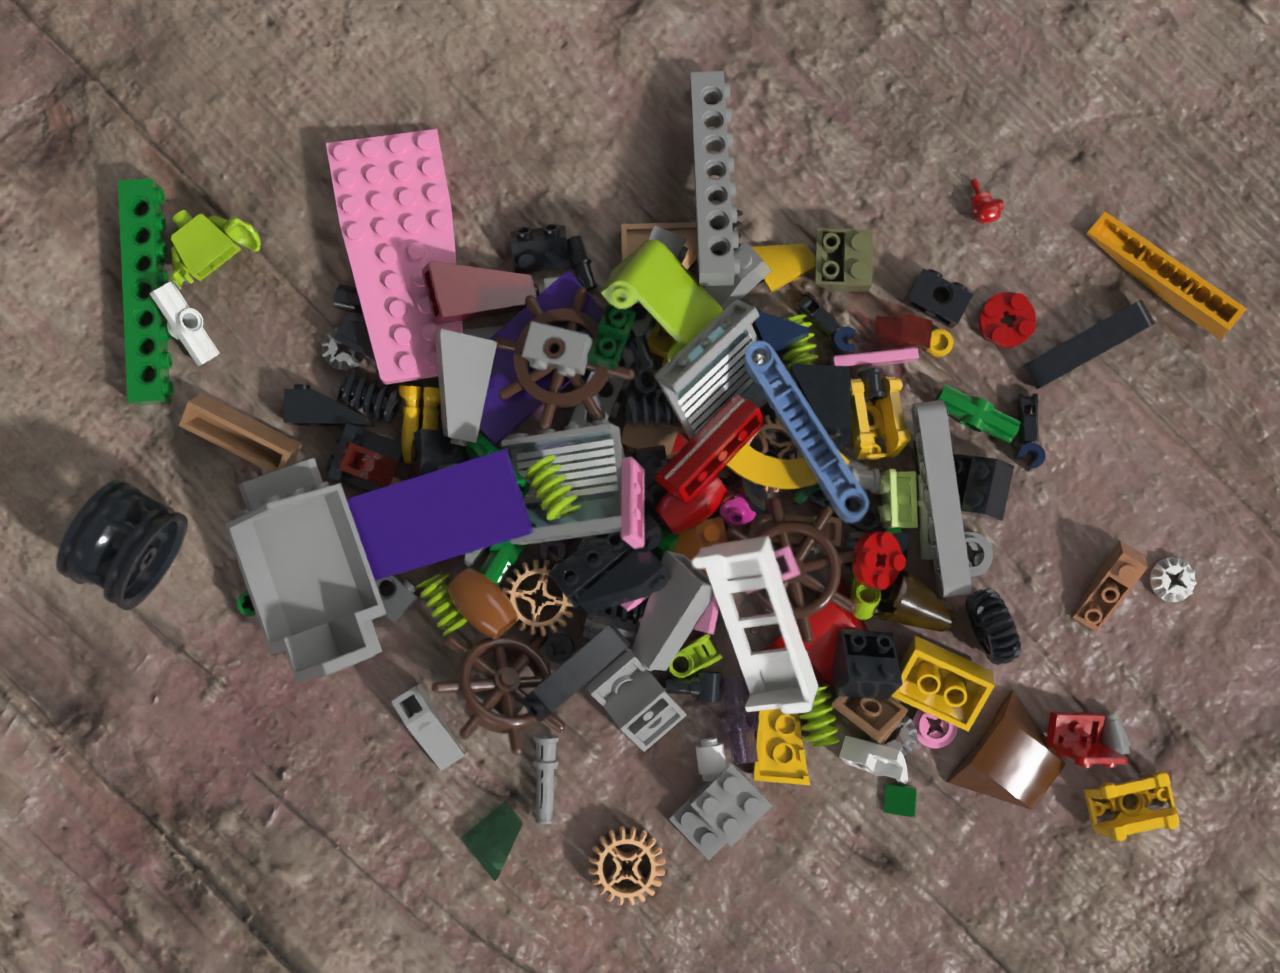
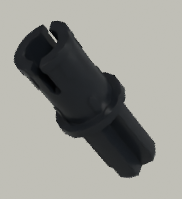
(581, 263)

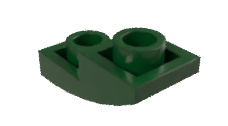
(611, 337)

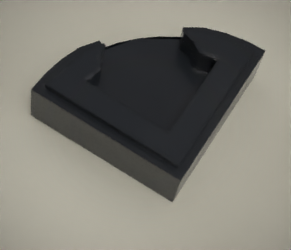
(753, 494)

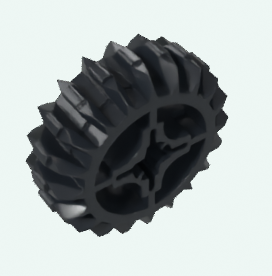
(993, 626)

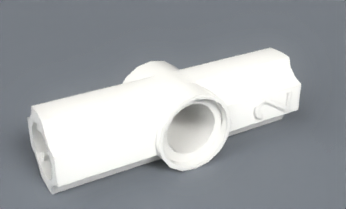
(175, 310)

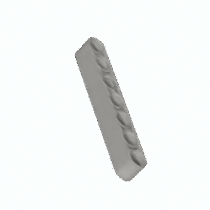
(941, 498)

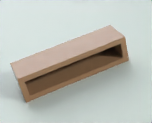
(239, 434)

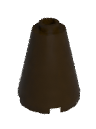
(914, 604)

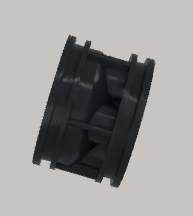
(121, 543)

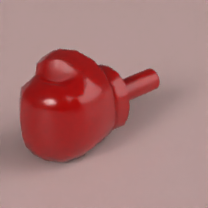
(984, 207)

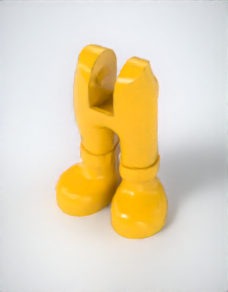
(411, 413)

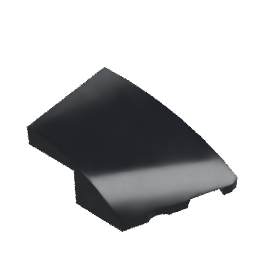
(434, 451)

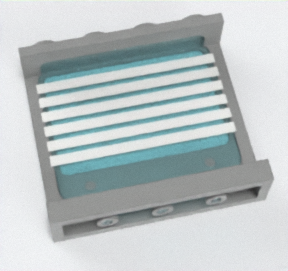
(712, 368)
(593, 468)

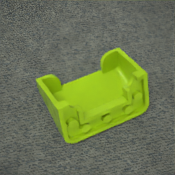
(665, 290)

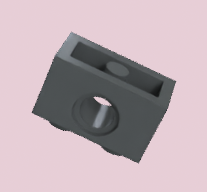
(401, 598)

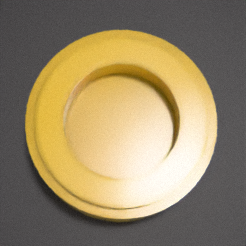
(940, 343)

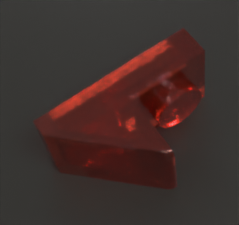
(903, 332)
(367, 465)

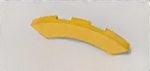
(772, 471)

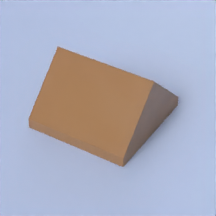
(872, 715)

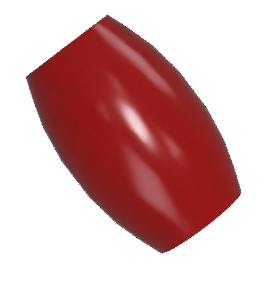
(682, 517)

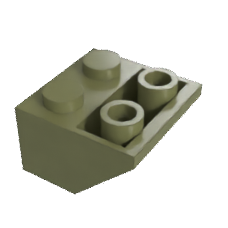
(844, 259)

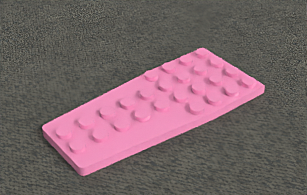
(393, 223)

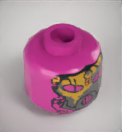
(735, 508)

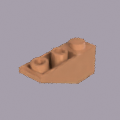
(1110, 585)

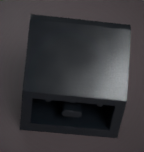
(982, 485)
(865, 664)

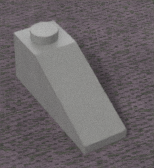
(752, 271)

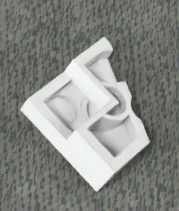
(874, 759)

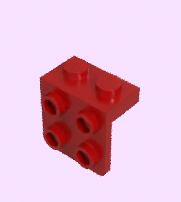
(1079, 738)

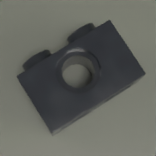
(921, 298)

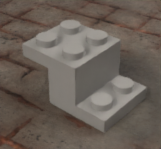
(636, 701)
(720, 811)

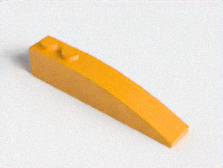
(1167, 277)

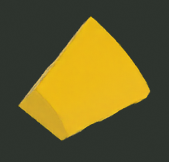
(786, 263)

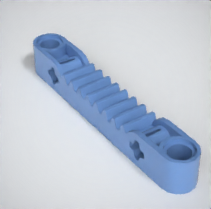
(806, 431)

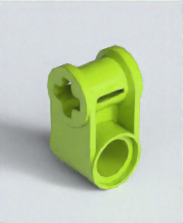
(864, 598)
(696, 655)

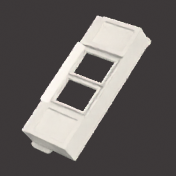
(775, 676)

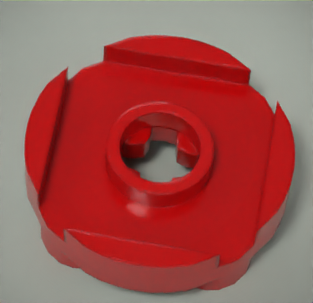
(1000, 334)
(890, 560)

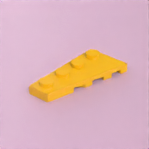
(780, 749)

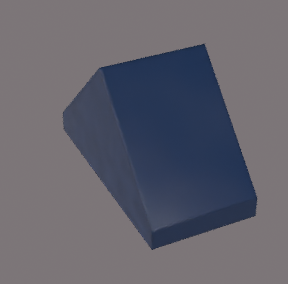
(779, 332)

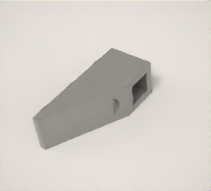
(428, 726)

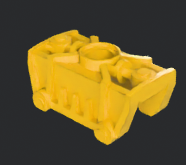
(887, 421)
(1139, 817)

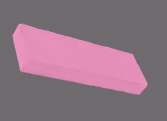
(876, 358)
(632, 502)

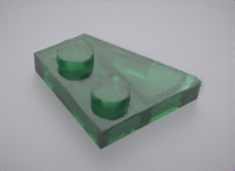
(493, 838)

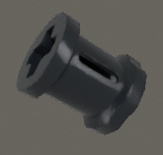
(872, 384)

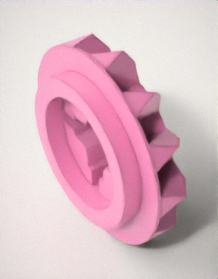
(935, 738)

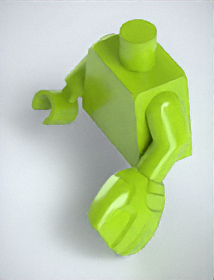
(206, 244)

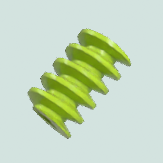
(799, 352)
(550, 489)
(440, 598)
(819, 720)

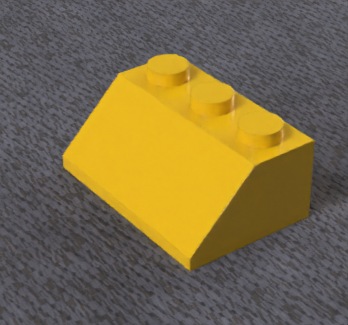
(943, 683)

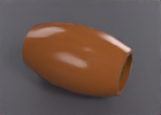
(482, 603)

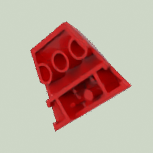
(825, 631)

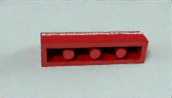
(711, 448)

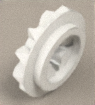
(1160, 580)

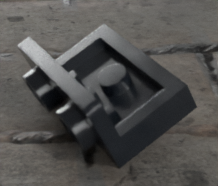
(539, 248)

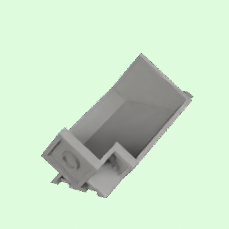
(306, 571)

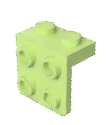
(898, 499)

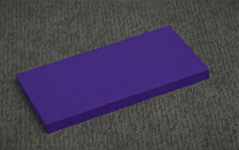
(505, 415)
(440, 515)

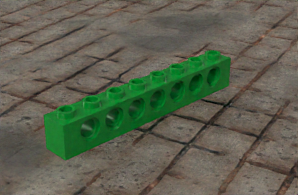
(132, 197)

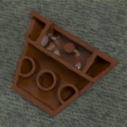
(1010, 759)

